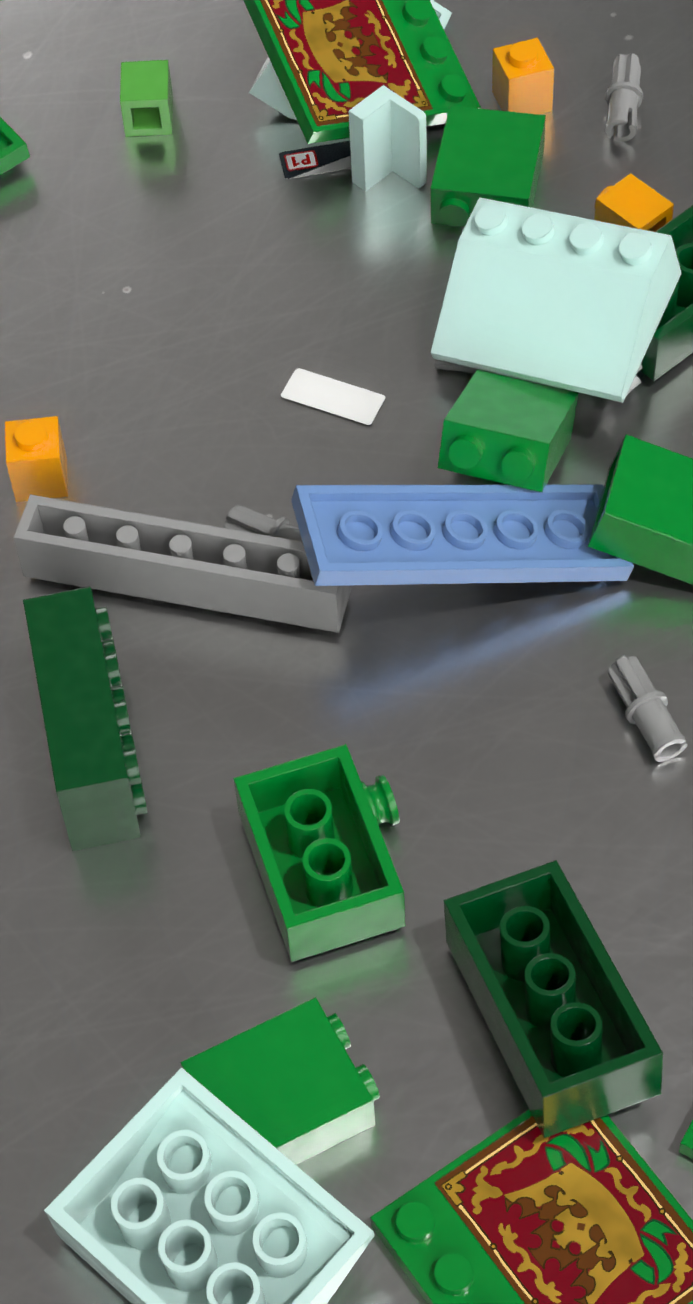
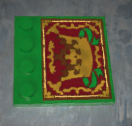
(346, 49)
(543, 1223)

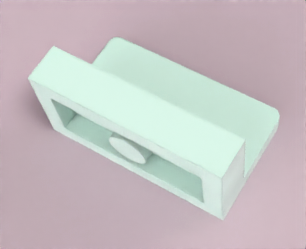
(387, 138)

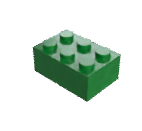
(320, 852)

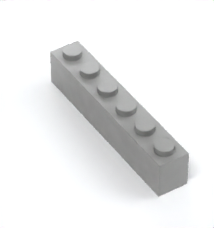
(175, 562)

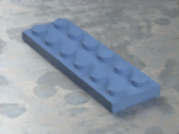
(451, 534)

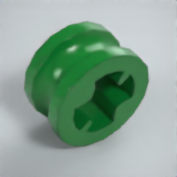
(382, 801)

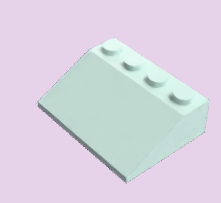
(554, 298)
(205, 1211)

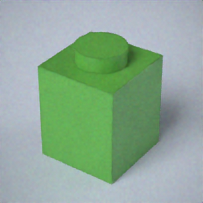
(146, 98)

